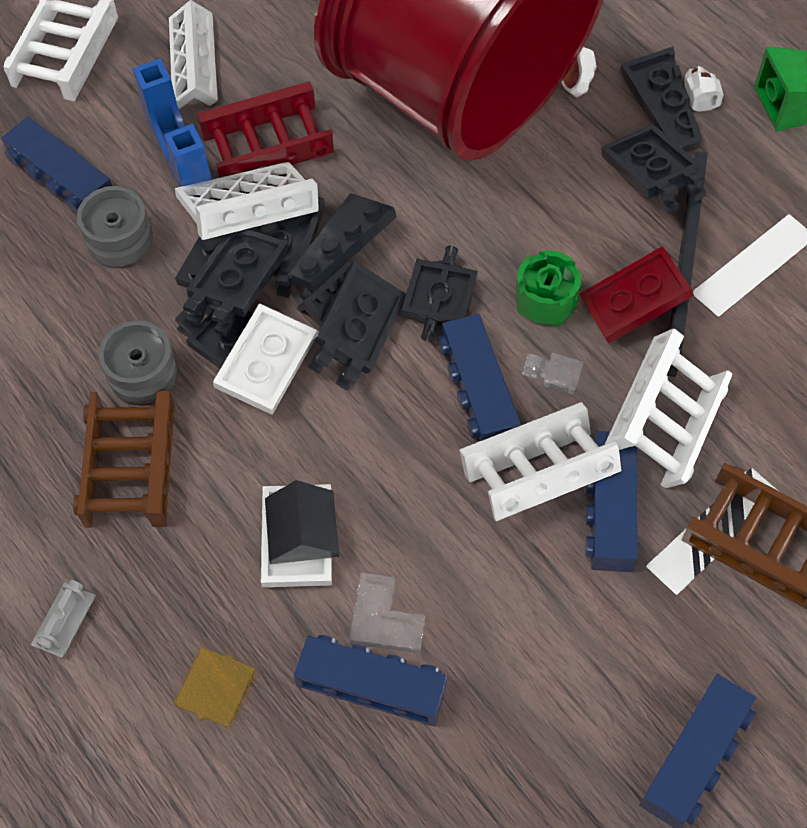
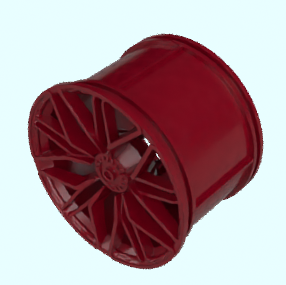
(457, 65)

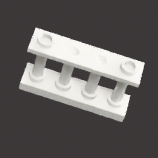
(79, 59)
(641, 405)
(532, 440)

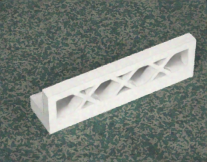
(198, 53)

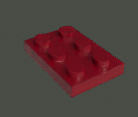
(636, 294)

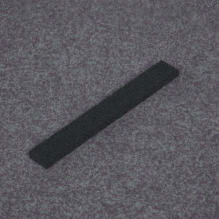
(686, 256)

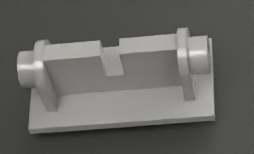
(63, 619)

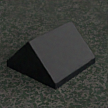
(301, 523)

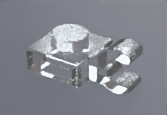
(559, 373)

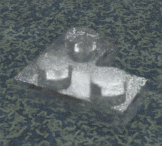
(379, 626)

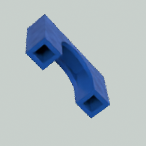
(178, 142)

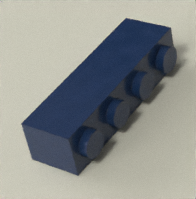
(52, 163)
(478, 377)
(613, 515)
(371, 679)
(698, 752)

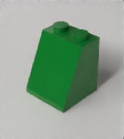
(783, 86)

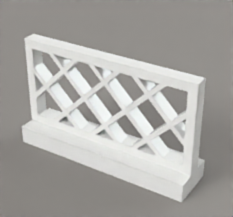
(244, 211)

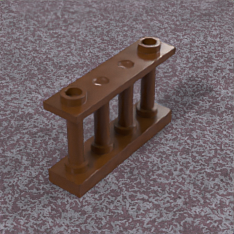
(154, 473)
(736, 551)

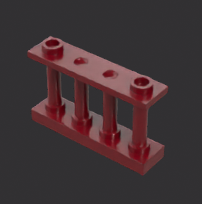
(261, 110)

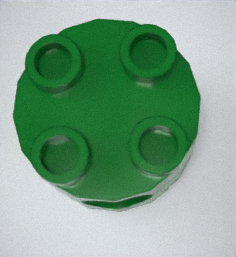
(547, 287)

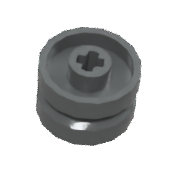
(115, 226)
(138, 361)

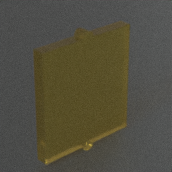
(214, 687)

